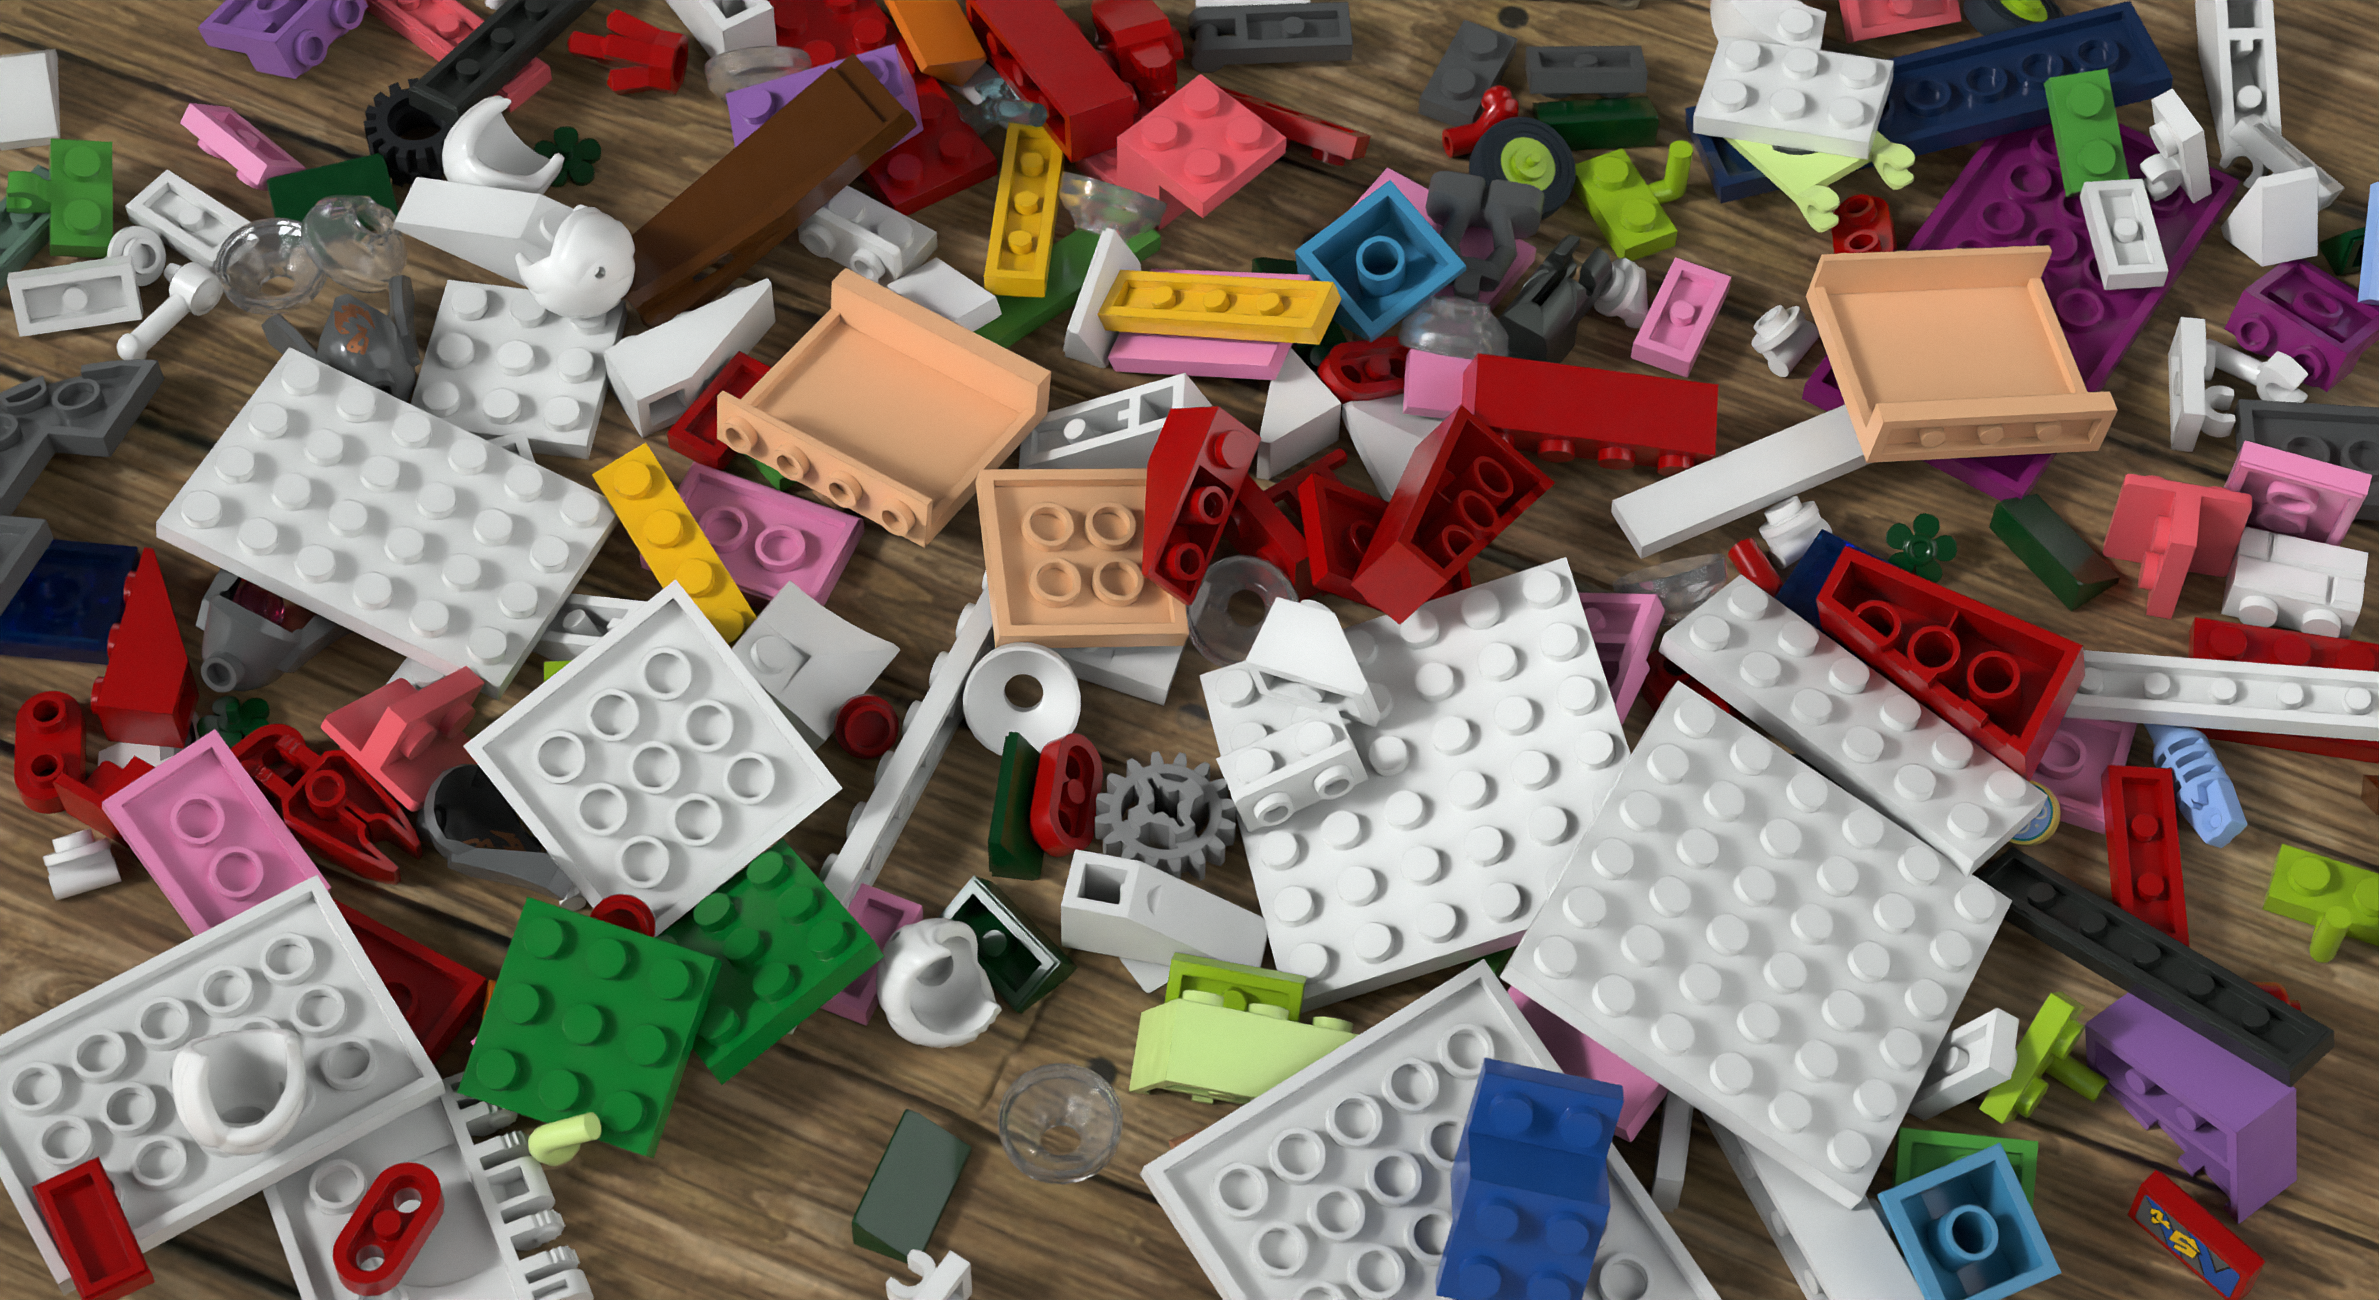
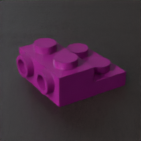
(2307, 318)

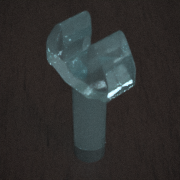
(1000, 105)

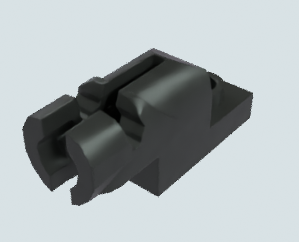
(1551, 303)

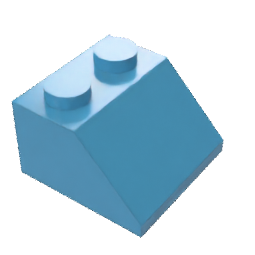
(1380, 260)
(1969, 1230)

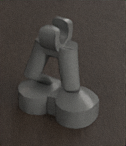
(1504, 207)

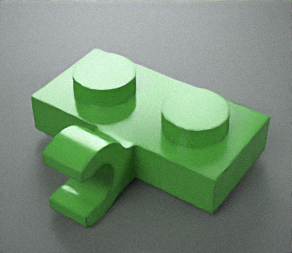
(75, 196)

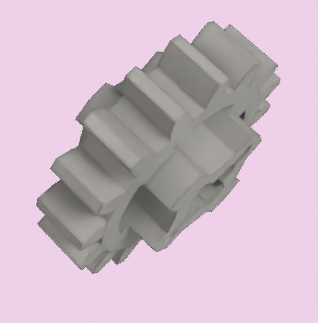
(1167, 815)

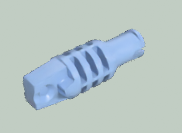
(2199, 782)

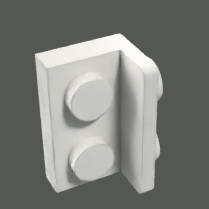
(867, 237)
(1292, 769)

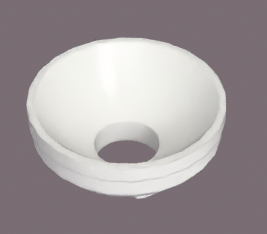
(994, 716)

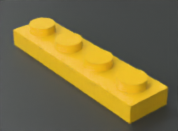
(1024, 214)
(1220, 306)
(673, 540)

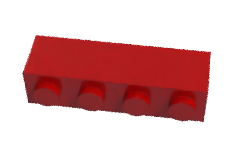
(1054, 65)
(1594, 413)

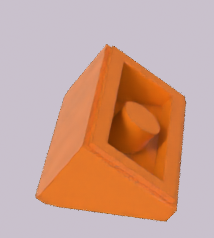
(939, 38)

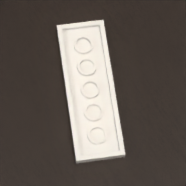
(1853, 724)

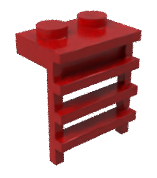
(1263, 531)

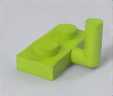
(1626, 206)
(2325, 894)
(2046, 1050)

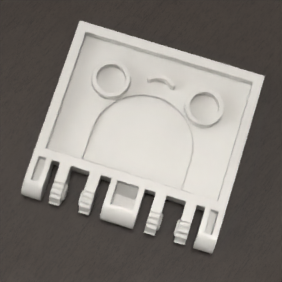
(492, 1207)

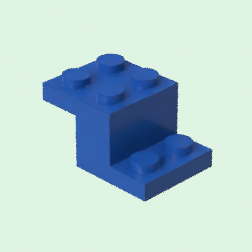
(1529, 1185)

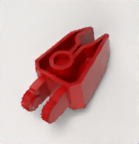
(1139, 46)
(339, 811)

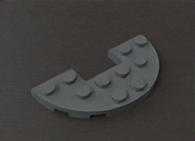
(69, 417)

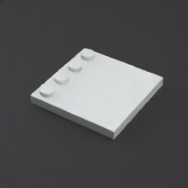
(654, 762)

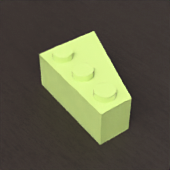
(1226, 1052)

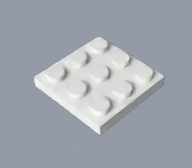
(514, 367)

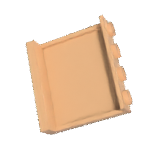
(1953, 355)
(888, 409)

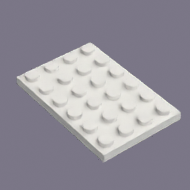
(390, 521)
(101, 1067)

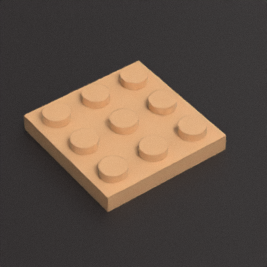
(1070, 560)

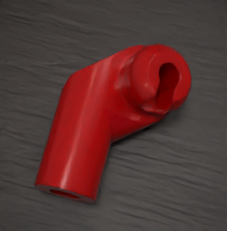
(1498, 107)
(1755, 566)

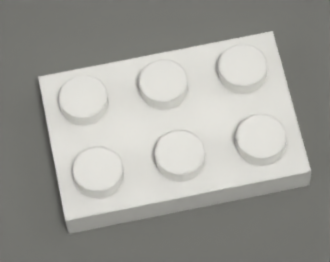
(1793, 97)

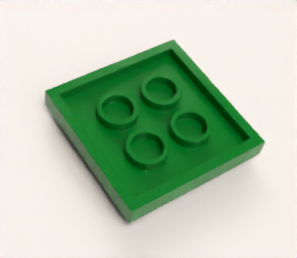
(782, 955)
(590, 1025)

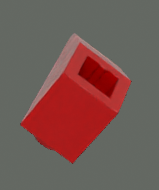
(1191, 493)
(148, 679)

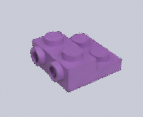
(281, 34)

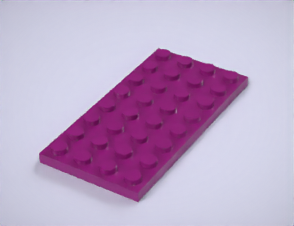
(2018, 198)

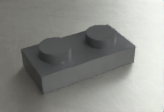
(1468, 68)
(1585, 69)

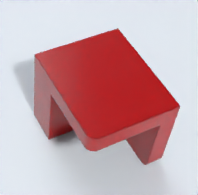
(86, 799)

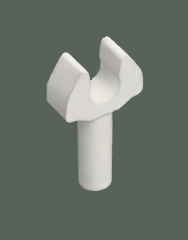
(2274, 379)

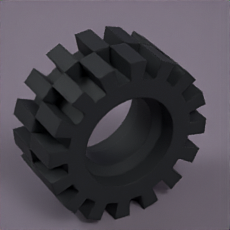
(404, 157)

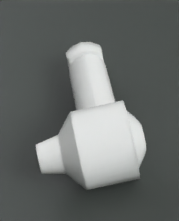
(190, 290)

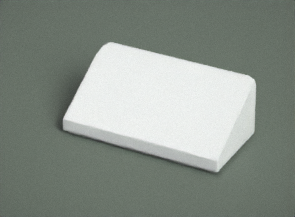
(1085, 336)

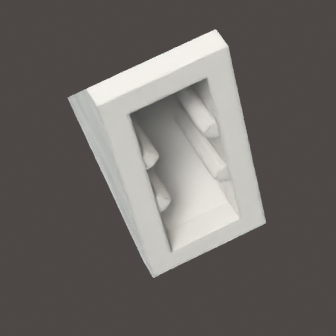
(29, 99)
(2277, 218)
(1297, 418)

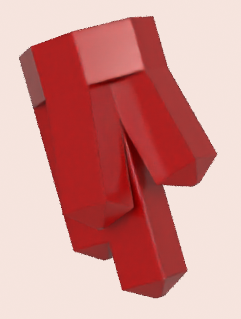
(645, 54)

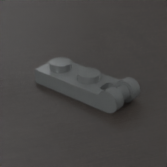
(1269, 34)

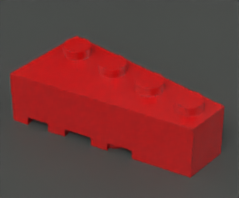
(1445, 510)
(1956, 656)

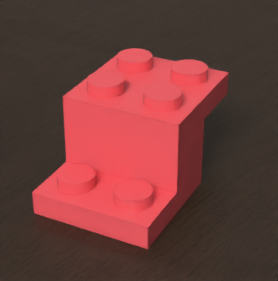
(1189, 150)

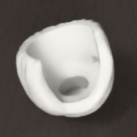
(488, 153)
(587, 266)
(935, 985)
(240, 1088)

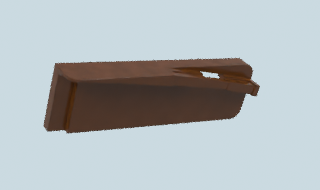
(764, 190)

